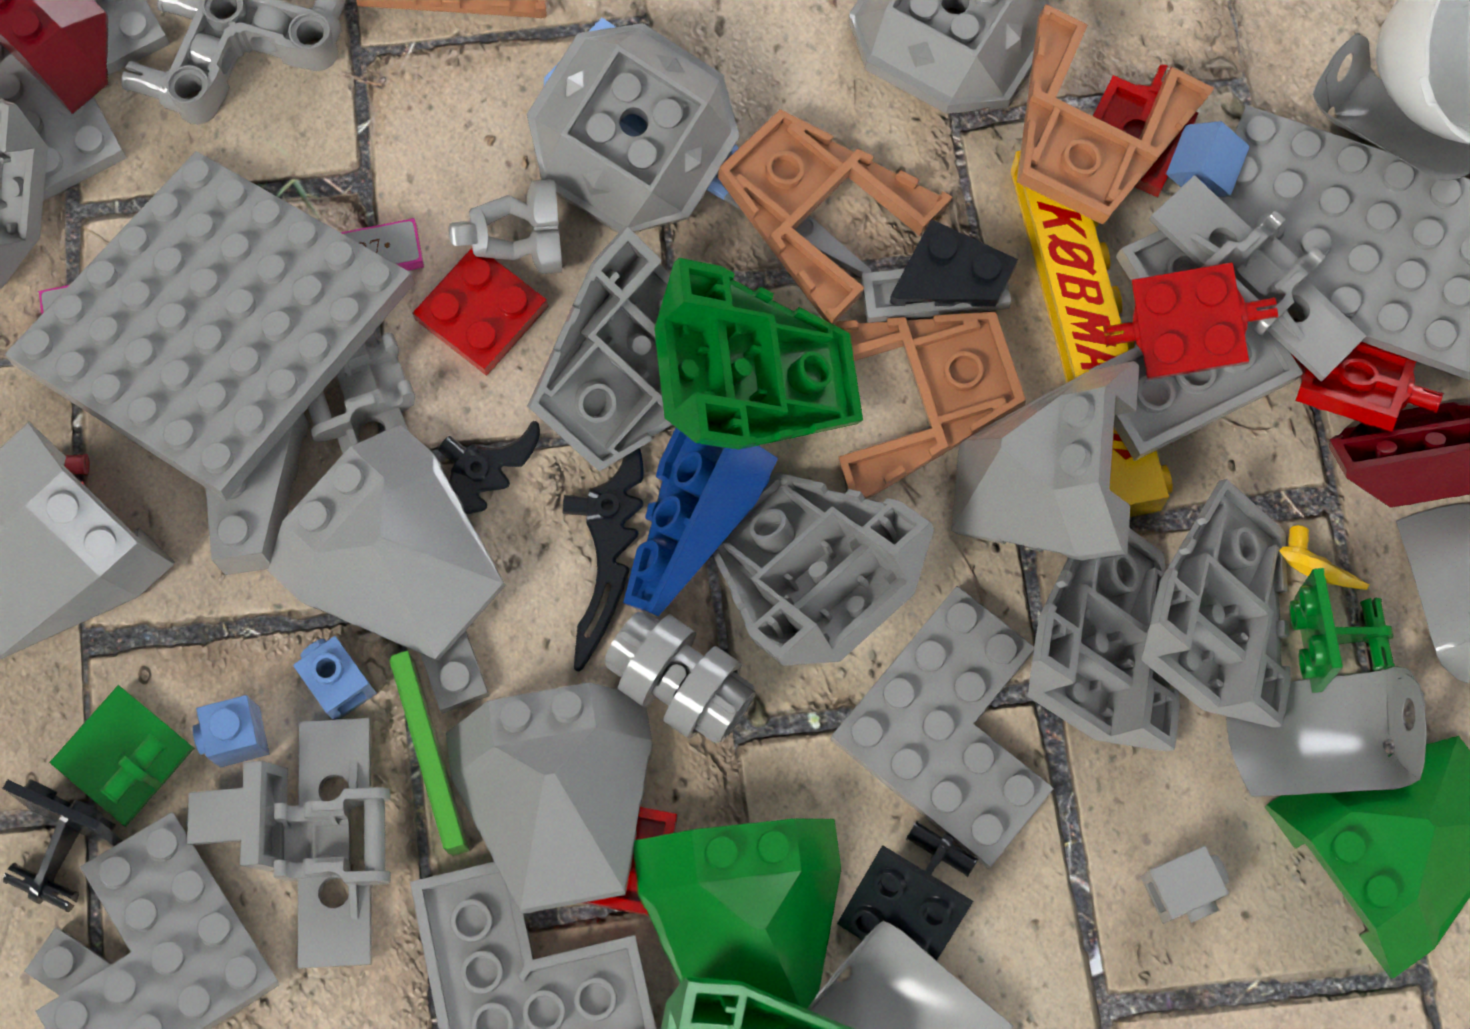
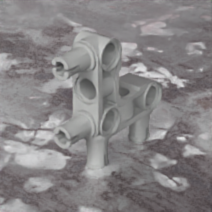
(216, 43)

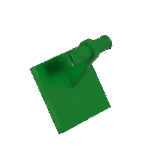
(1321, 639)
(121, 755)

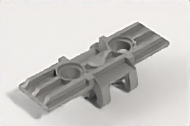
(1265, 270)
(372, 393)
(320, 843)

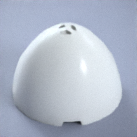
(1427, 64)

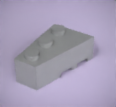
(249, 522)

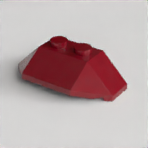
(59, 45)
(1415, 462)

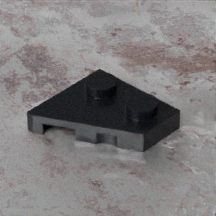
(953, 270)

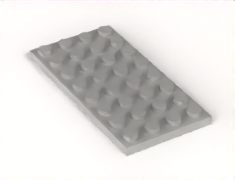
(1386, 229)

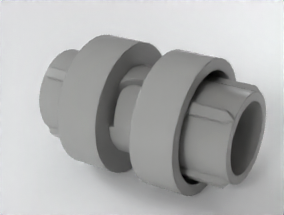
(660, 663)

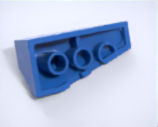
(698, 506)

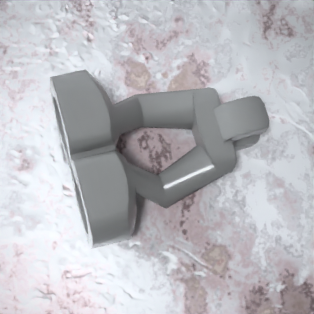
(539, 211)

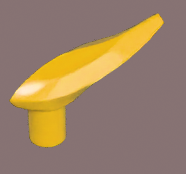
(1305, 561)

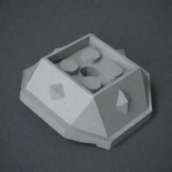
(946, 57)
(625, 177)

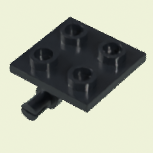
(70, 822)
(909, 896)

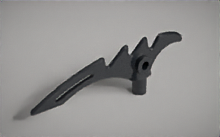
(480, 467)
(606, 512)

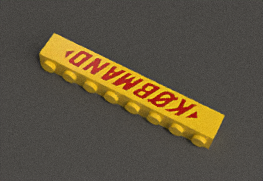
(1079, 304)

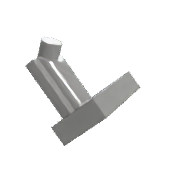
(243, 815)

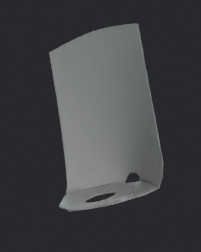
(1371, 113)
(1440, 562)
(1335, 738)
(901, 988)

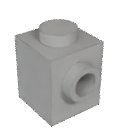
(1187, 886)

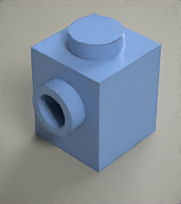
(1211, 154)
(333, 677)
(230, 731)

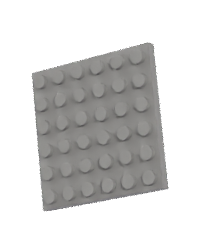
(211, 323)

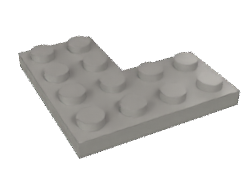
(82, 141)
(1186, 402)
(922, 734)
(186, 944)
(487, 971)

